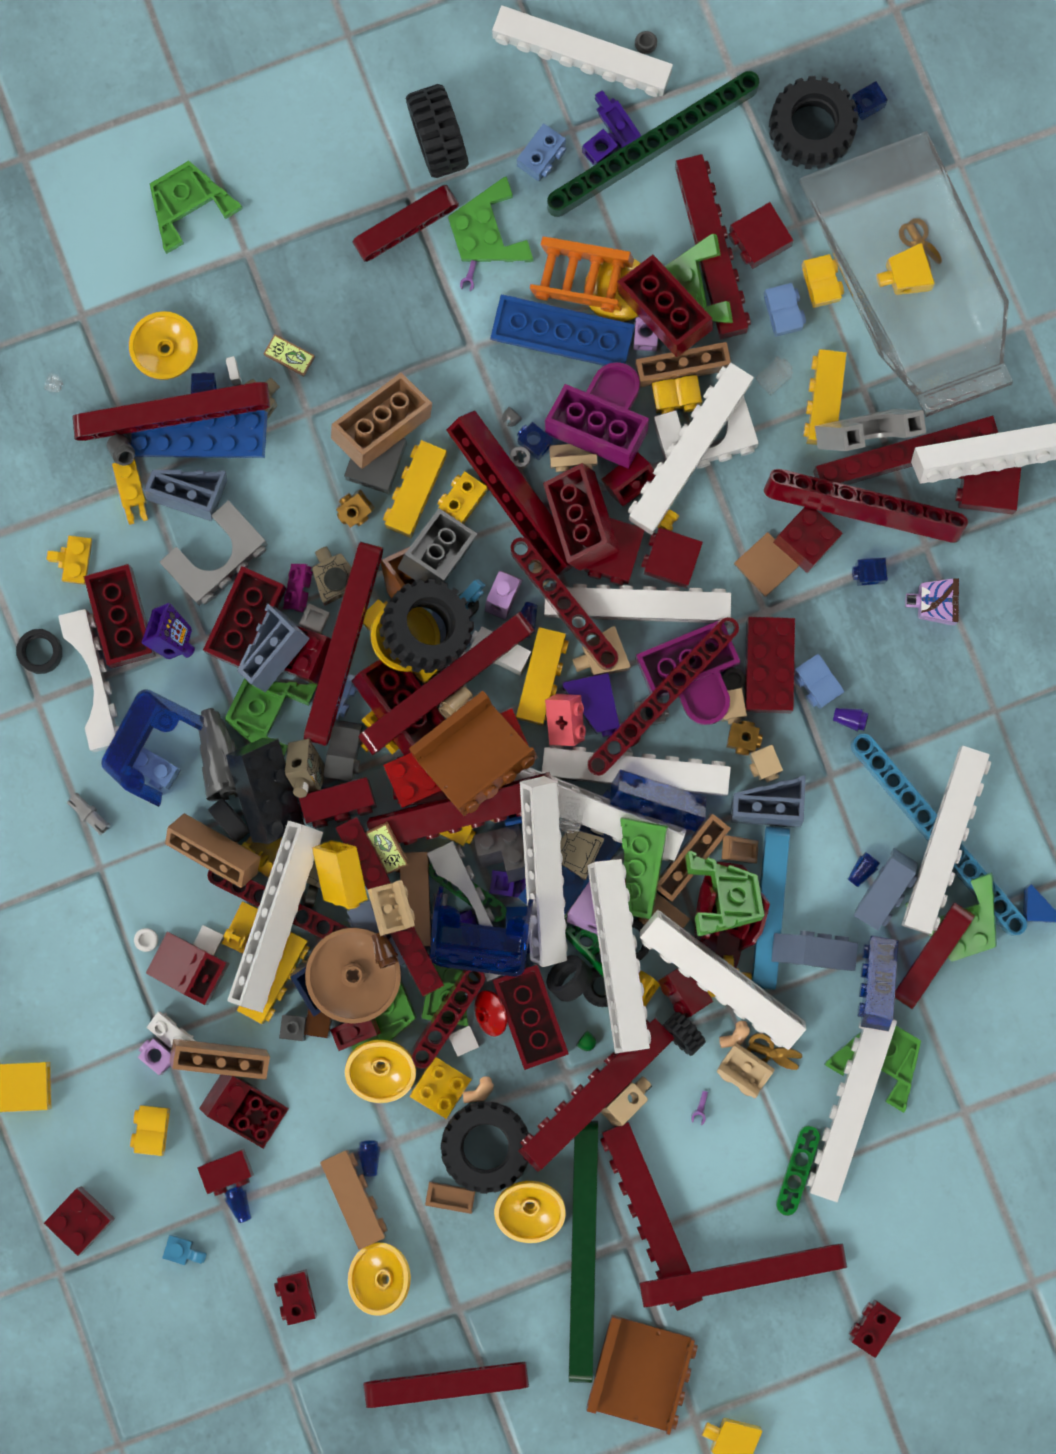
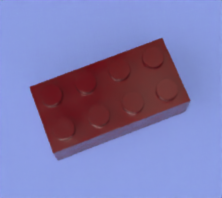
(665, 305)
(581, 517)
(118, 615)
(241, 615)
(769, 665)
(385, 689)
(531, 1018)

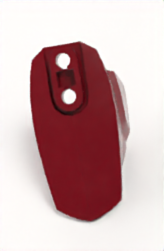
(731, 940)

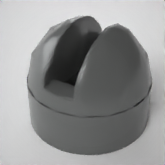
(510, 414)

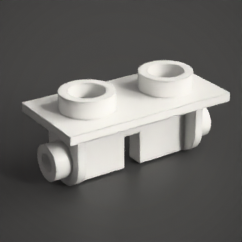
(167, 1029)

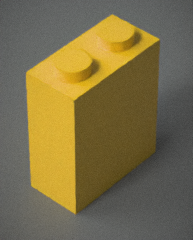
(340, 874)
(25, 1086)

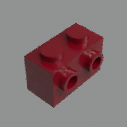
(627, 483)
(684, 993)
(225, 1172)
(296, 1297)
(874, 1328)

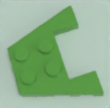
(182, 193)
(478, 232)
(687, 272)
(256, 711)
(736, 898)
(982, 930)
(395, 1018)
(898, 1063)

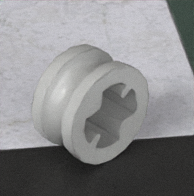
(523, 451)

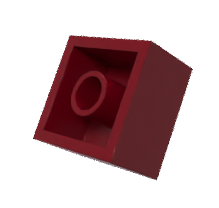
(807, 538)
(79, 1220)

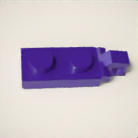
(616, 119)

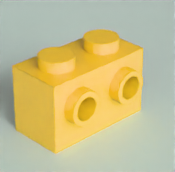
(463, 497)

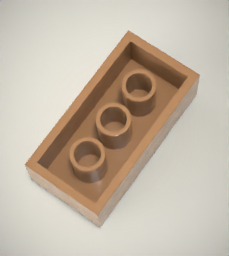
(381, 420)

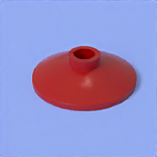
(490, 1013)

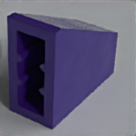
(597, 702)

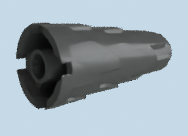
(213, 749)

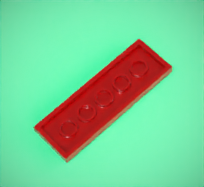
(411, 780)

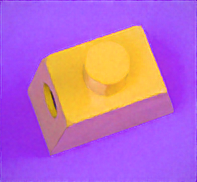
(907, 272)
(732, 1437)

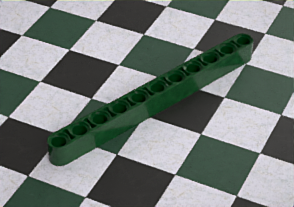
(657, 134)
(583, 1254)

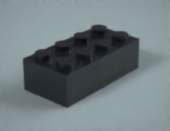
(264, 789)

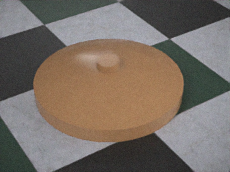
(347, 980)

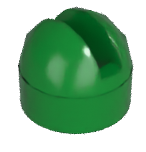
(587, 1042)

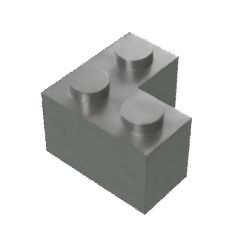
(502, 846)

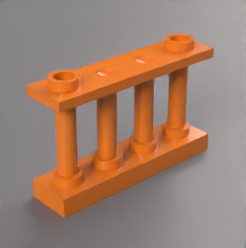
(576, 251)

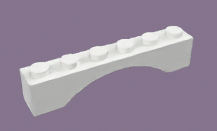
(78, 630)

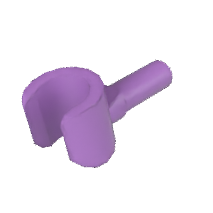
(469, 276)
(700, 1110)

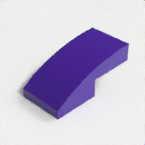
(501, 886)

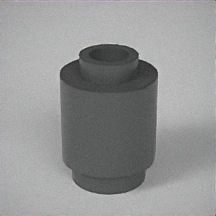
(121, 449)

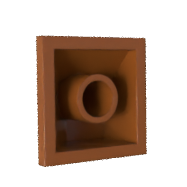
(393, 577)

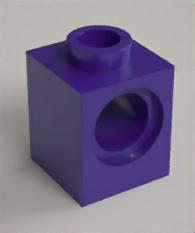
(602, 137)

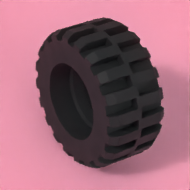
(818, 94)
(437, 130)
(446, 605)
(453, 1147)

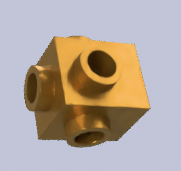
(358, 502)
(735, 738)

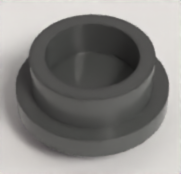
(645, 42)

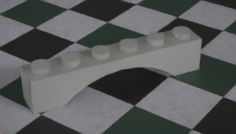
(450, 866)

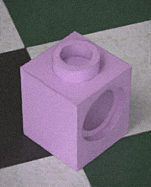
(641, 342)
(160, 1066)

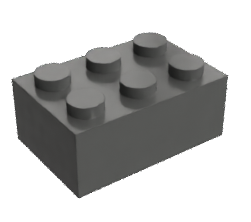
(437, 548)

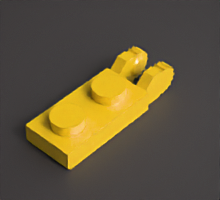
(130, 490)

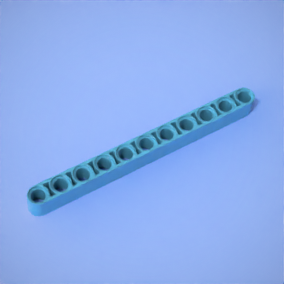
(919, 804)

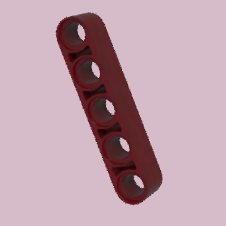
(405, 223)
(933, 955)
(442, 1026)

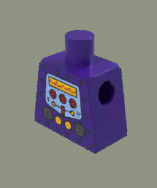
(168, 633)

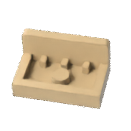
(568, 456)
(391, 907)
(744, 1070)

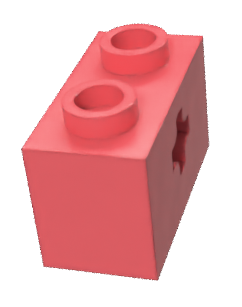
(565, 719)

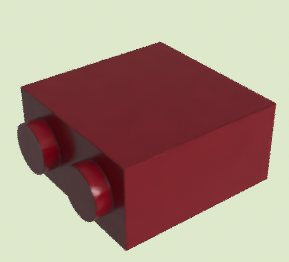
(760, 236)
(671, 557)

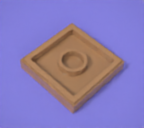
(765, 565)

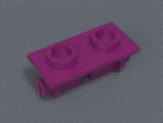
(295, 597)

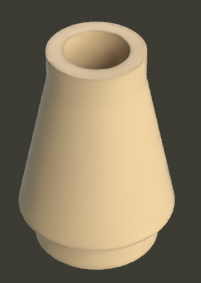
(455, 702)

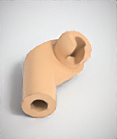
(738, 1036)
(481, 1092)

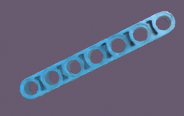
(773, 887)

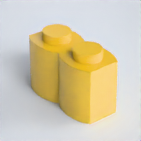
(822, 280)
(676, 394)
(151, 1130)

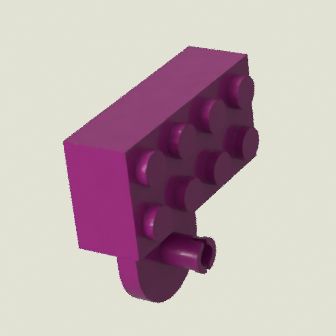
(601, 416)
(706, 696)

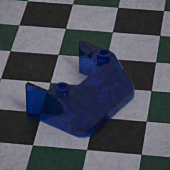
(145, 713)
(479, 946)

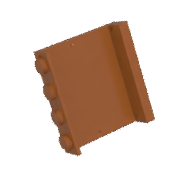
(473, 754)
(642, 1374)

